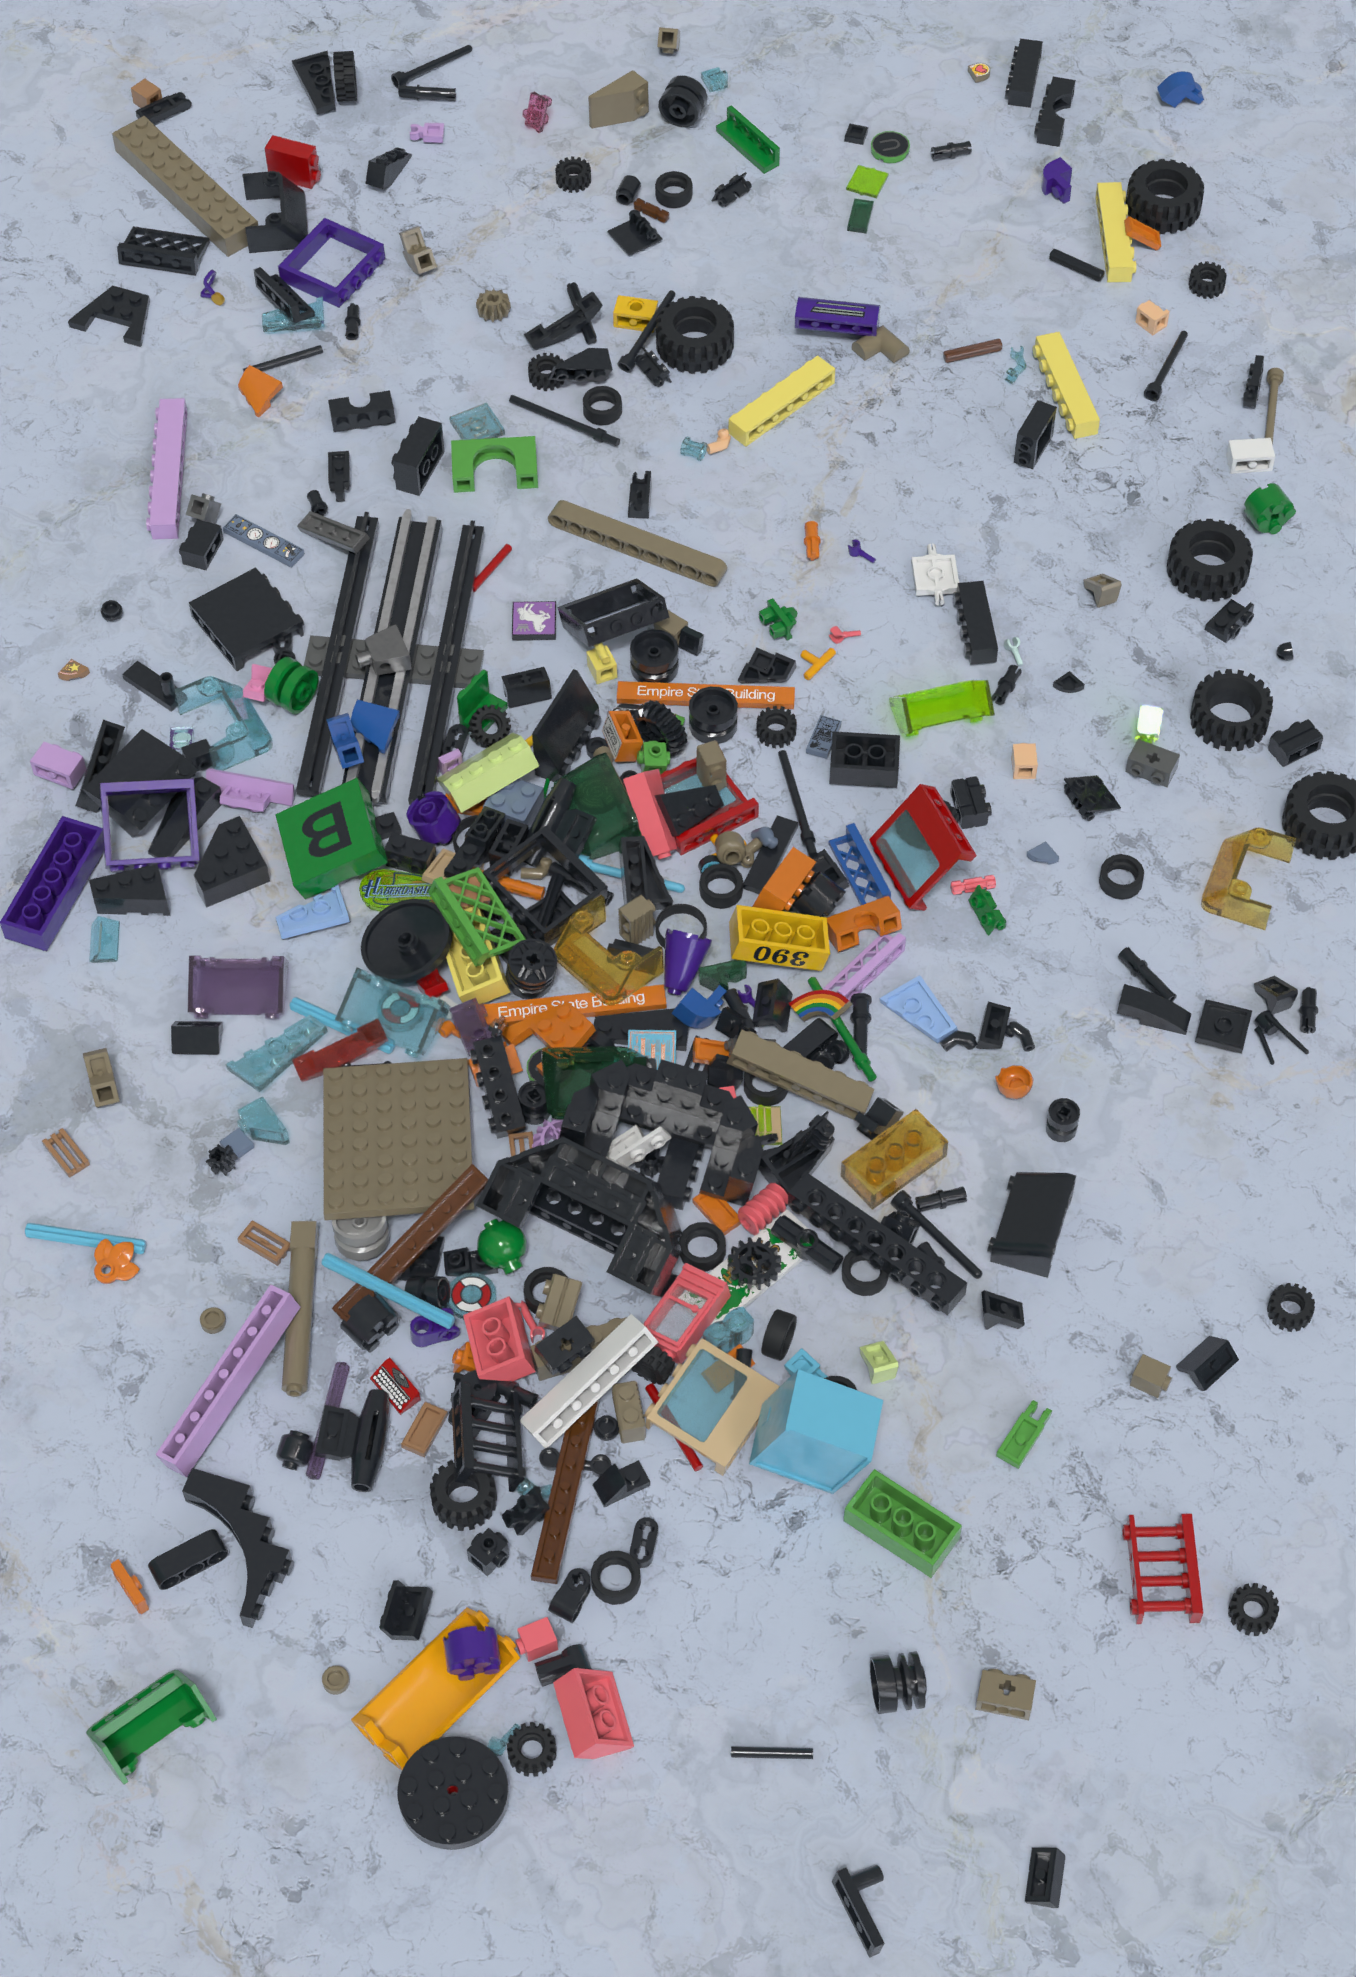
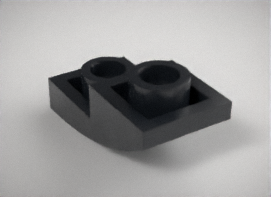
(465, 1261)

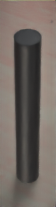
(771, 1752)

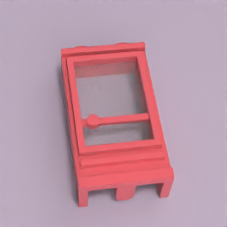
(686, 1311)

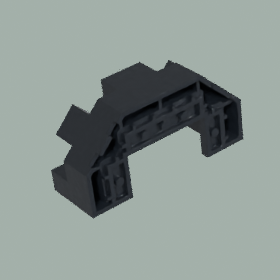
(683, 1106)
(652, 1235)

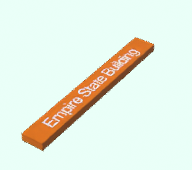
(681, 693)
(586, 1003)

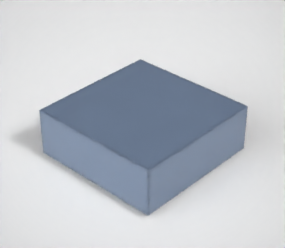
(238, 1142)

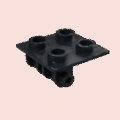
(635, 233)
(1089, 795)
(818, 1134)

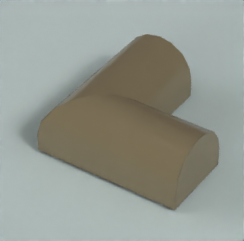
(884, 342)

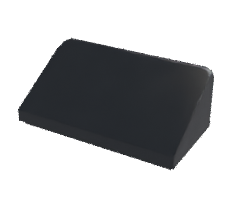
(993, 1026)
(1045, 1877)

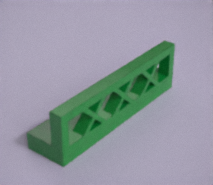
(748, 141)

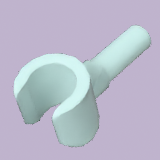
(1014, 649)

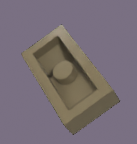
(1105, 589)

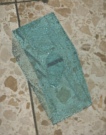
(262, 1123)

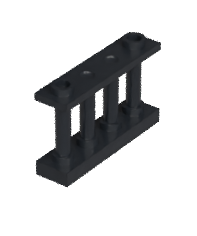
(465, 1443)

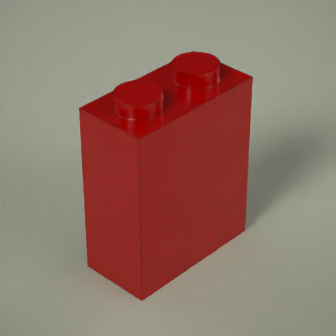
(293, 160)

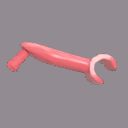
(535, 1330)

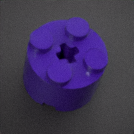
(433, 818)
(472, 1652)

